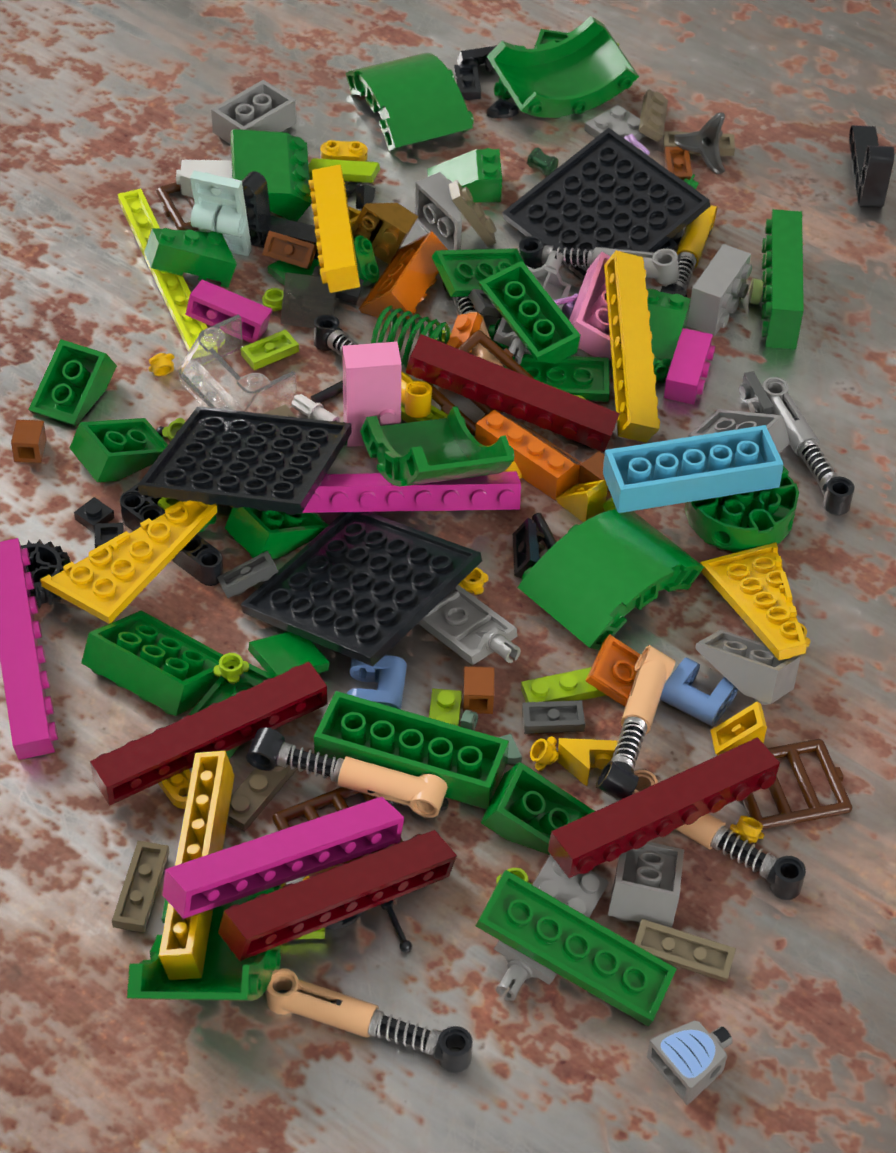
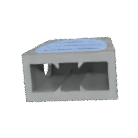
(690, 1057)

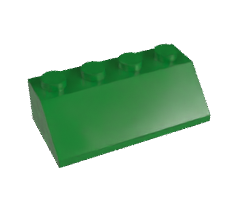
(532, 313)

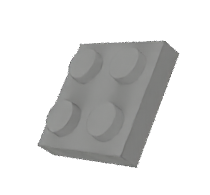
(618, 120)

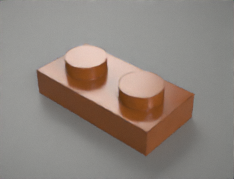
(678, 162)
(289, 250)

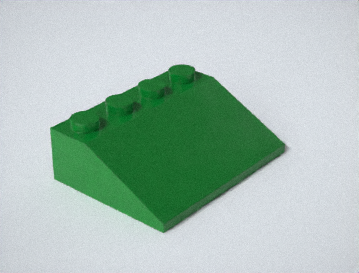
(282, 163)
(152, 661)

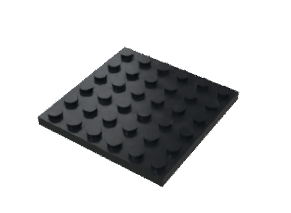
(607, 200)
(246, 460)
(361, 585)

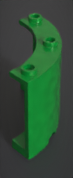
(566, 74)
(413, 99)
(432, 450)
(605, 572)
(222, 976)

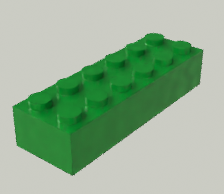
(782, 279)
(413, 745)

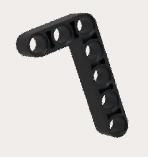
(870, 165)
(261, 221)
(196, 558)

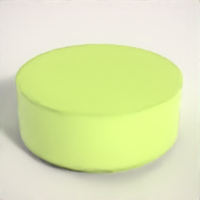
(755, 291)

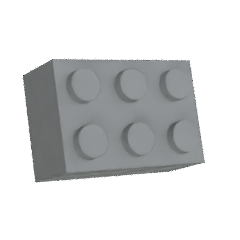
(257, 109)
(719, 290)

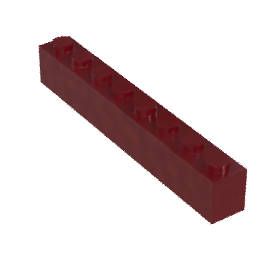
(512, 393)
(216, 728)
(663, 808)
(335, 894)

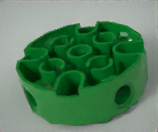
(746, 518)

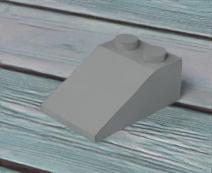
(438, 211)
(729, 420)
(750, 666)
(647, 884)

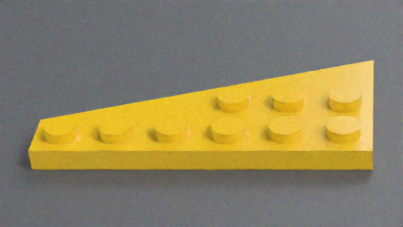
(128, 563)
(760, 595)

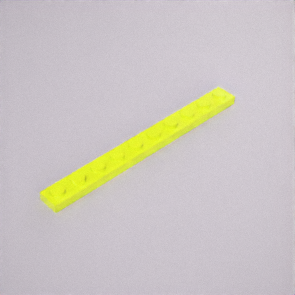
(172, 286)

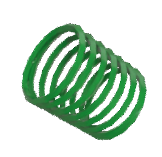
(395, 322)

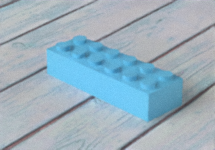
(692, 468)

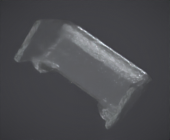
(219, 386)

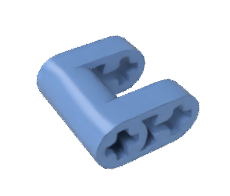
(390, 676)
(694, 702)

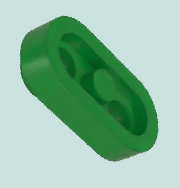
(366, 260)

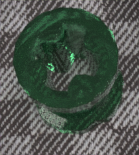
(541, 161)

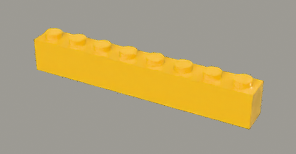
(333, 229)
(631, 347)
(202, 834)

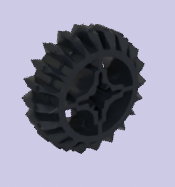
(44, 561)

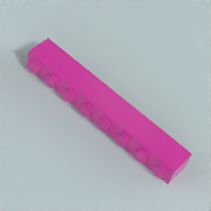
(375, 494)
(22, 657)
(281, 857)

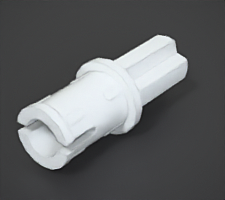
(312, 409)

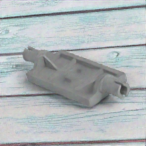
(551, 281)
(471, 628)
(577, 892)

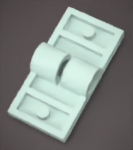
(221, 209)

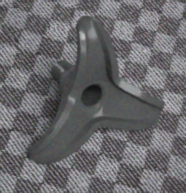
(705, 142)

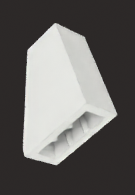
(214, 167)

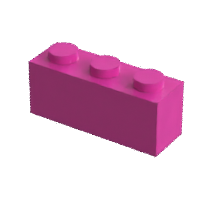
(215, 304)
(689, 366)

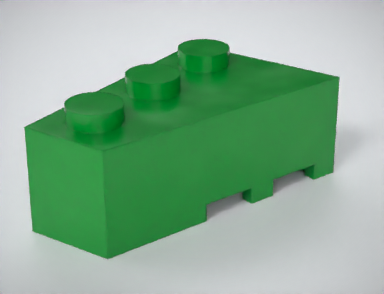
(191, 252)

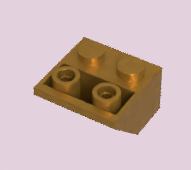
(385, 227)

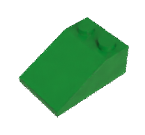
(477, 171)
(666, 321)
(72, 383)
(116, 447)
(272, 530)
(530, 808)

